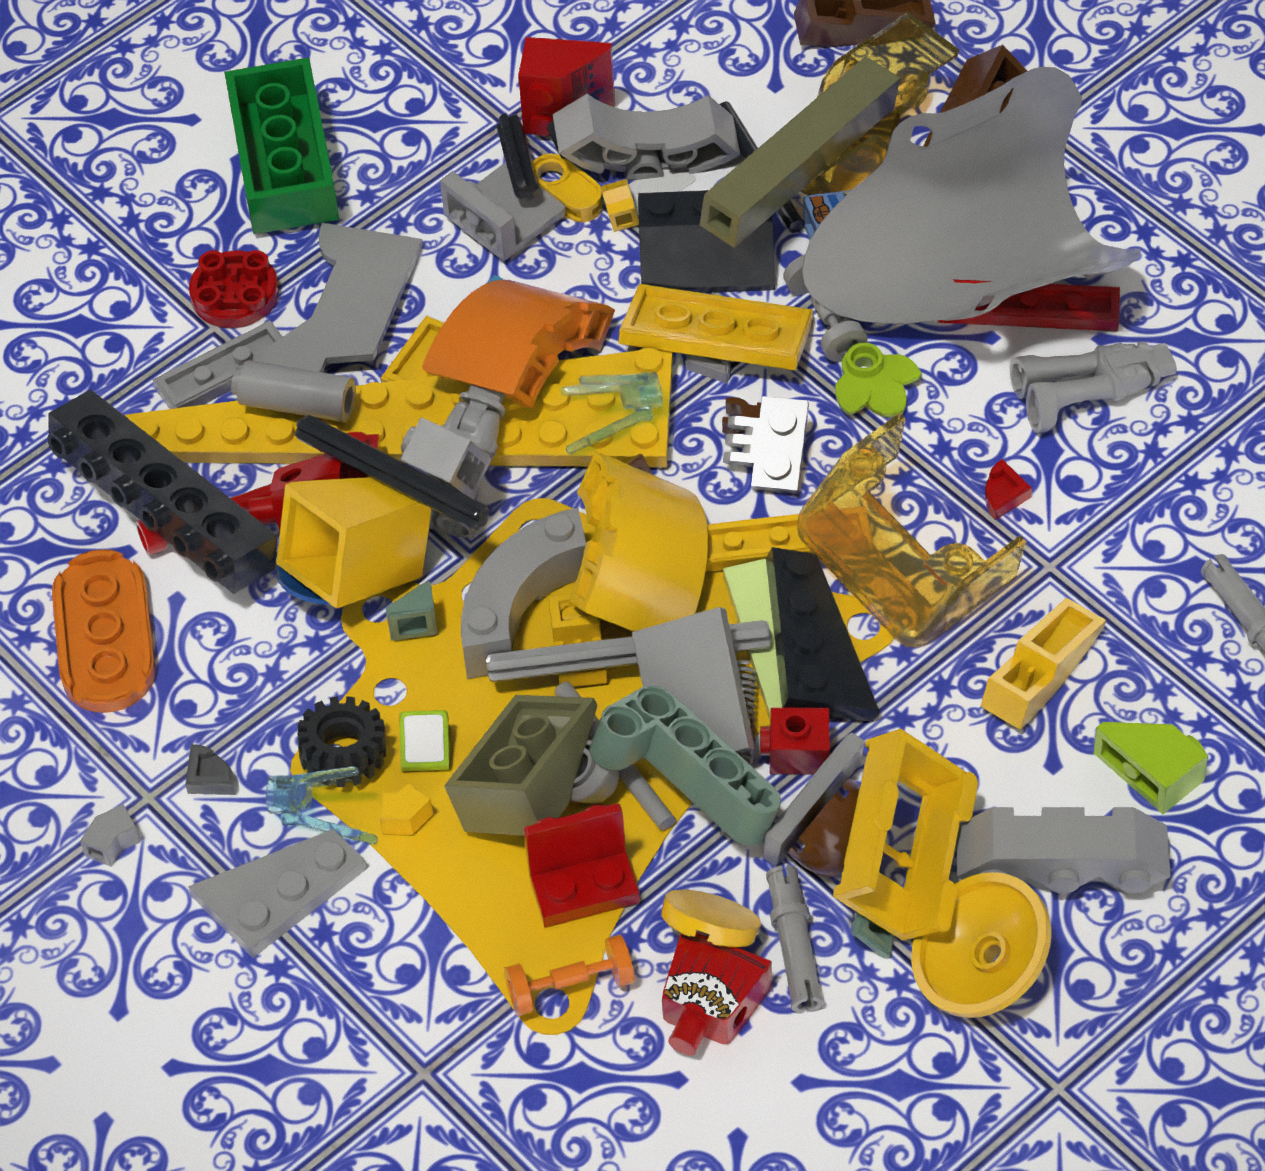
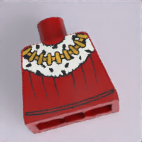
(711, 991)

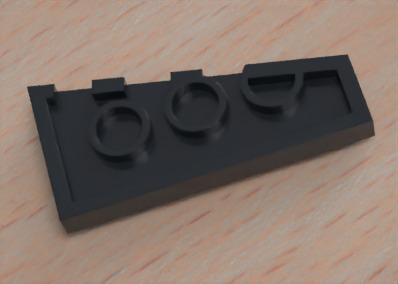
(812, 642)

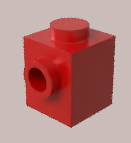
(796, 740)

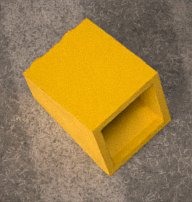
(351, 537)

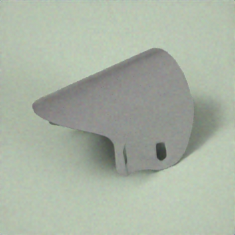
(968, 207)

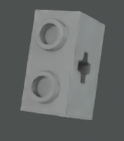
(445, 456)

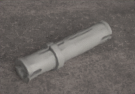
(1238, 598)
(791, 921)

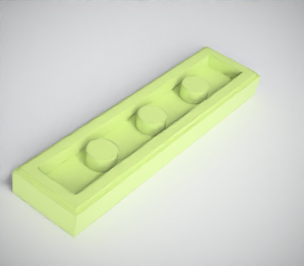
(751, 602)

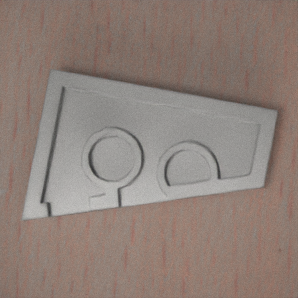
(278, 890)

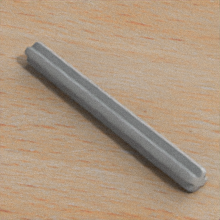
(599, 654)

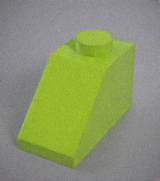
(1152, 759)

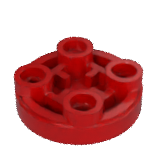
(233, 287)

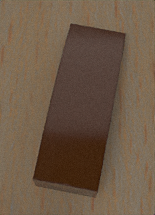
(852, 20)

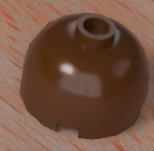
(828, 835)

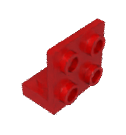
(580, 864)

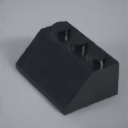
(690, 258)

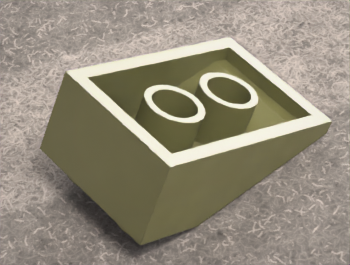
(522, 765)

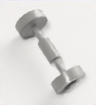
(841, 335)

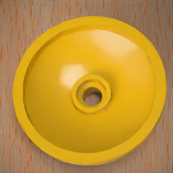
(989, 918)

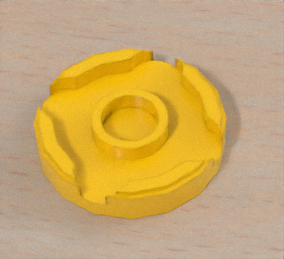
(723, 919)

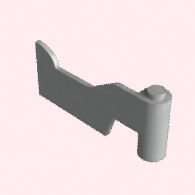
(344, 327)

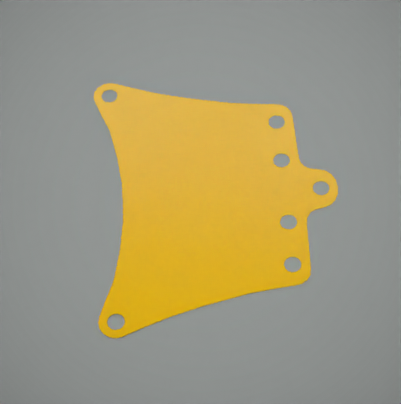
(483, 878)

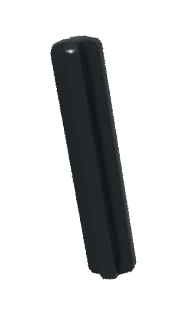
(517, 156)

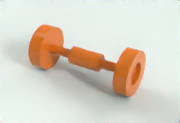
(618, 961)

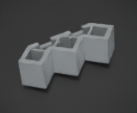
(1066, 847)

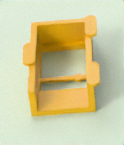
(947, 799)

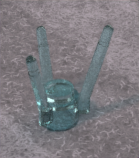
(637, 392)
(292, 793)

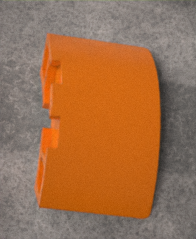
(511, 337)

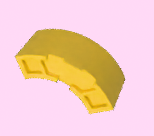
(645, 547)

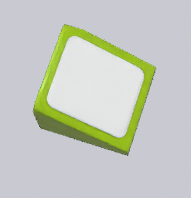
(424, 740)

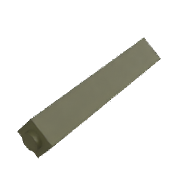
(799, 152)

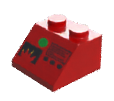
(559, 73)

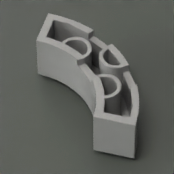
(646, 142)
(511, 578)

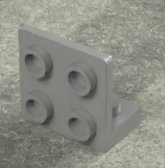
(495, 214)

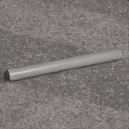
(631, 776)

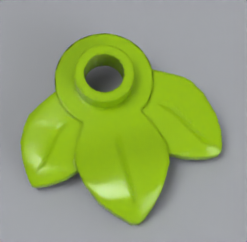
(877, 385)

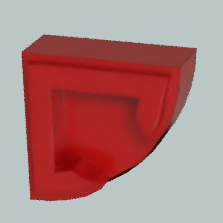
(1005, 490)

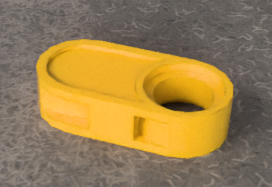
(574, 189)

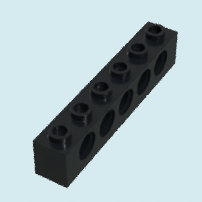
(162, 491)

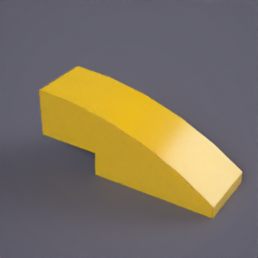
(1041, 663)

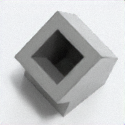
(109, 835)

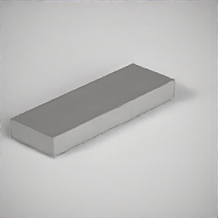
(212, 372)
(813, 798)

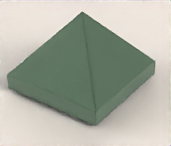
(872, 935)

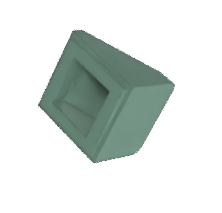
(413, 614)

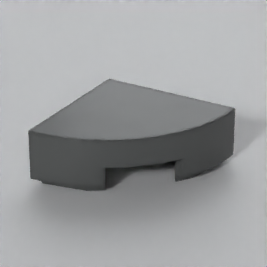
(208, 773)

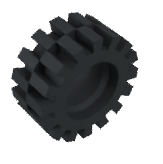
(336, 721)

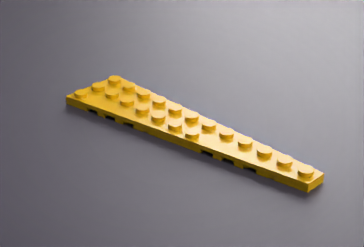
(525, 436)

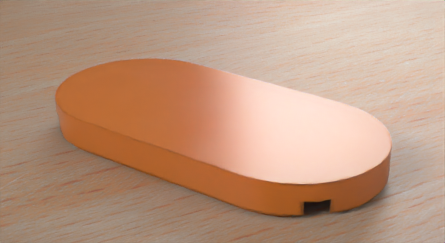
(103, 631)

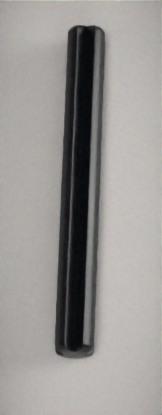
(392, 472)

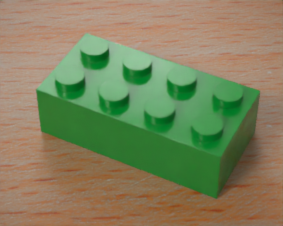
(281, 145)

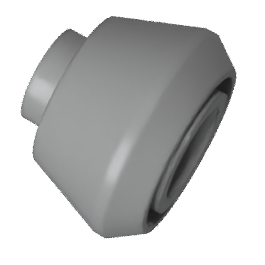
(592, 781)

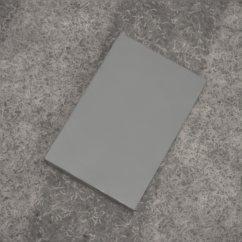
(700, 668)

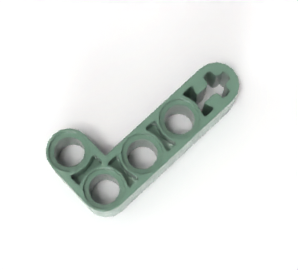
(691, 757)

